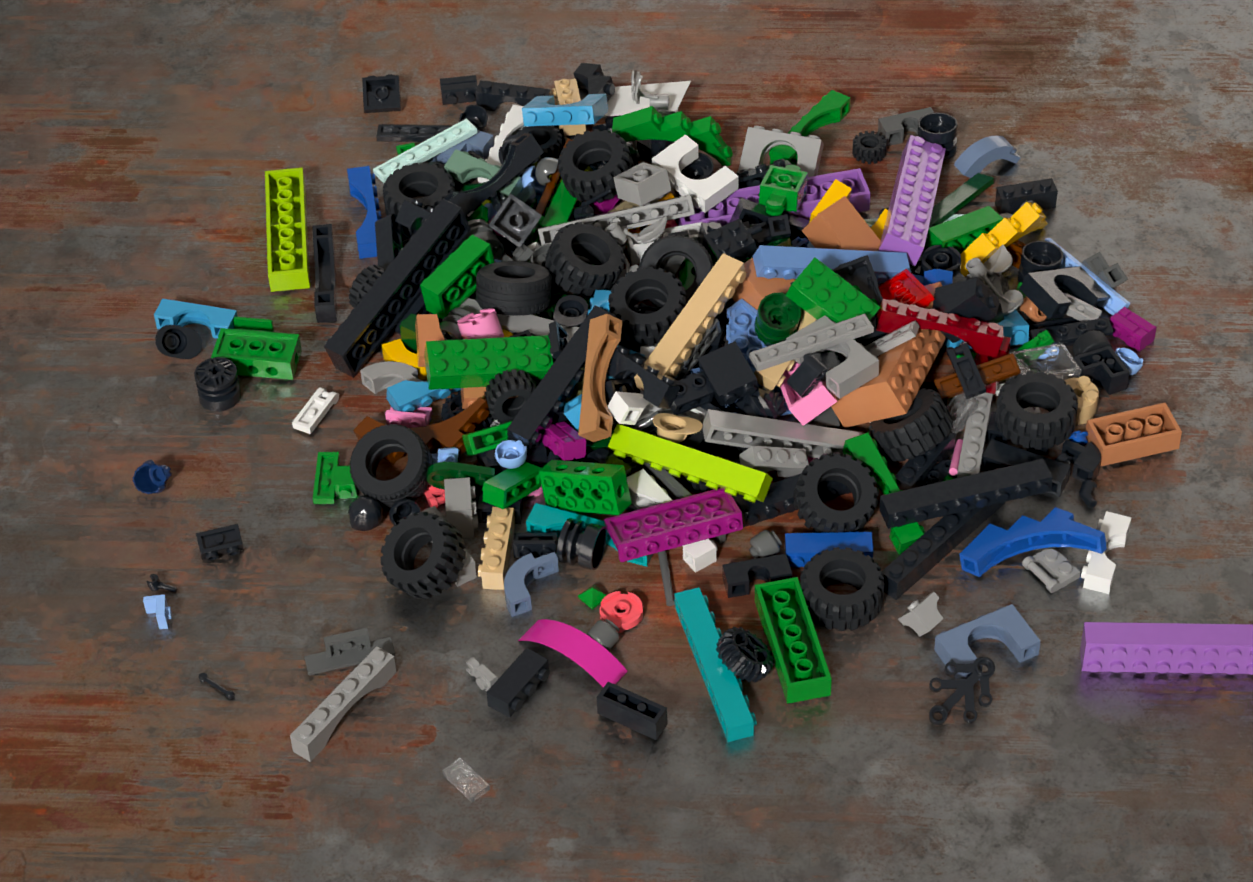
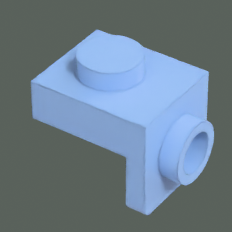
(446, 455)
(158, 605)

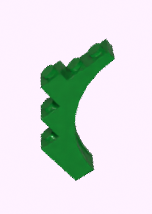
(650, 124)

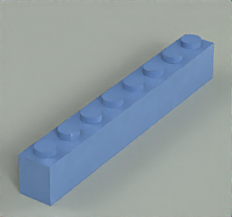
(791, 261)

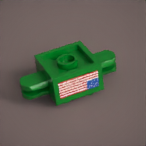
(783, 189)

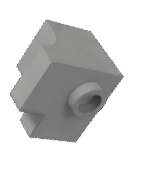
(922, 614)

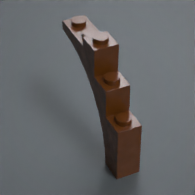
(438, 435)

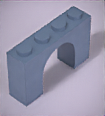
(1003, 625)

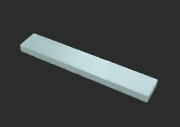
(427, 149)

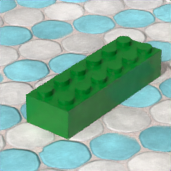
(476, 361)
(792, 640)

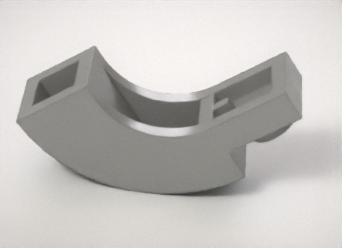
(386, 374)

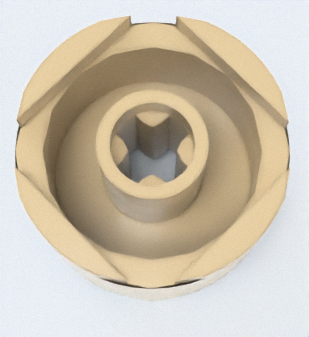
(1087, 398)

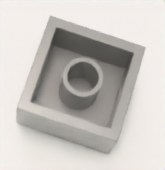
(642, 183)
(460, 505)

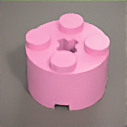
(480, 325)

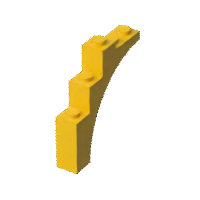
(1006, 232)

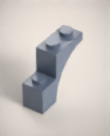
(478, 143)

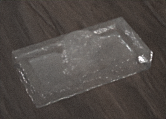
(466, 779)

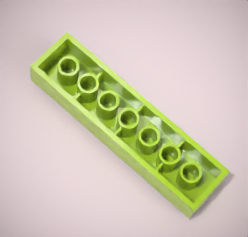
(286, 230)

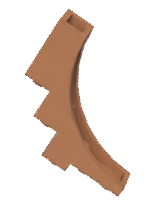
(428, 330)

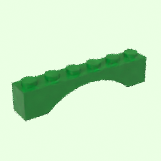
(829, 110)
(866, 450)

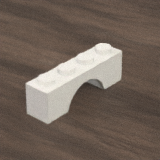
(1101, 570)

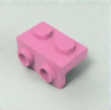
(418, 418)

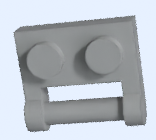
(1056, 565)

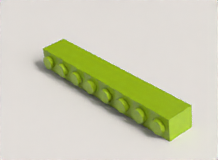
(690, 463)

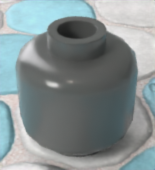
(765, 544)
(605, 633)

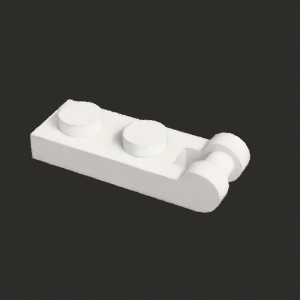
(315, 410)

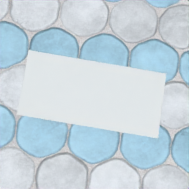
(622, 101)

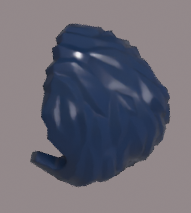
(151, 477)

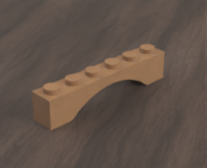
(602, 340)

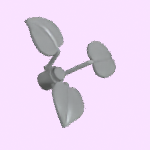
(658, 101)
(646, 235)
(996, 264)

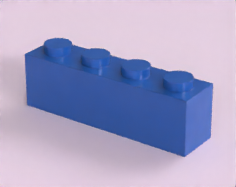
(803, 546)

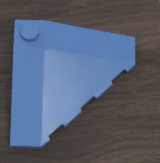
(742, 330)

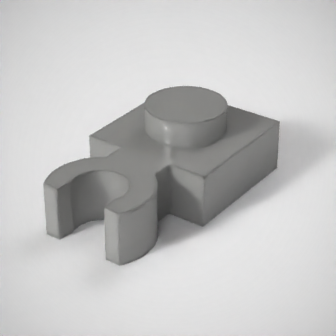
(484, 676)

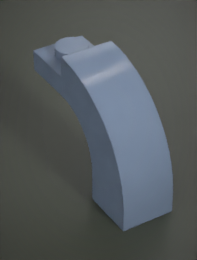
(983, 152)
(521, 575)

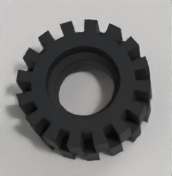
(869, 155)

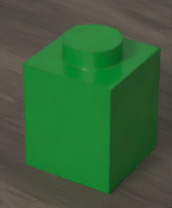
(343, 483)

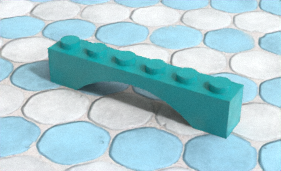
(550, 519)

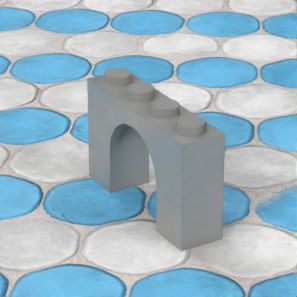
(760, 141)
(854, 371)

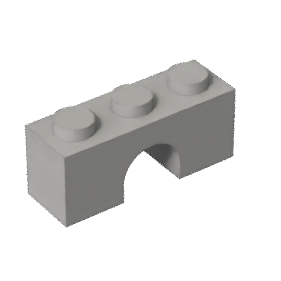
(786, 461)

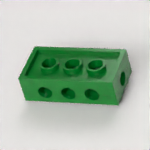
(260, 352)
(585, 487)

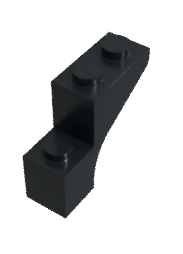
(592, 79)

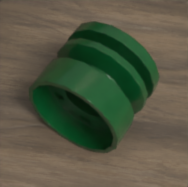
(776, 318)

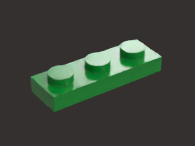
(324, 478)

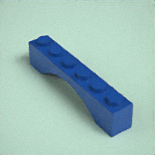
(361, 188)

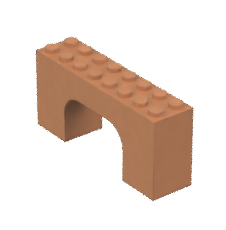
(833, 228)
(898, 381)

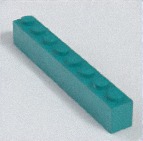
(721, 684)

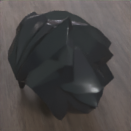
(762, 404)

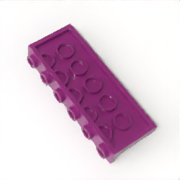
(674, 524)

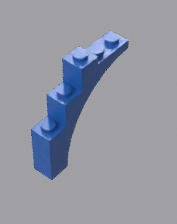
(1028, 534)

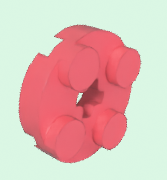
(627, 619)

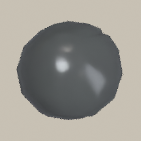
(544, 169)

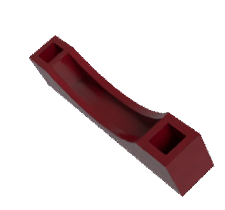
(981, 336)

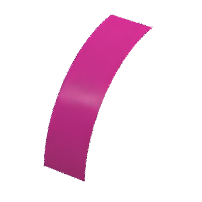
(577, 647)

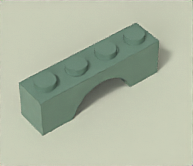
(465, 167)

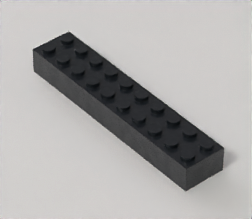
(397, 288)

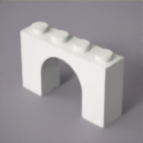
(704, 192)

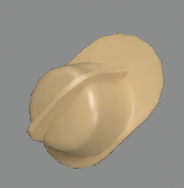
(675, 427)

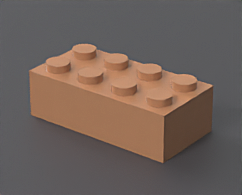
(1134, 433)

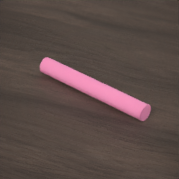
(956, 457)

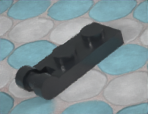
(966, 370)

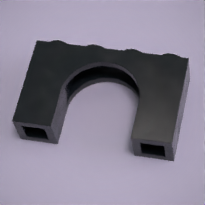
(1046, 290)

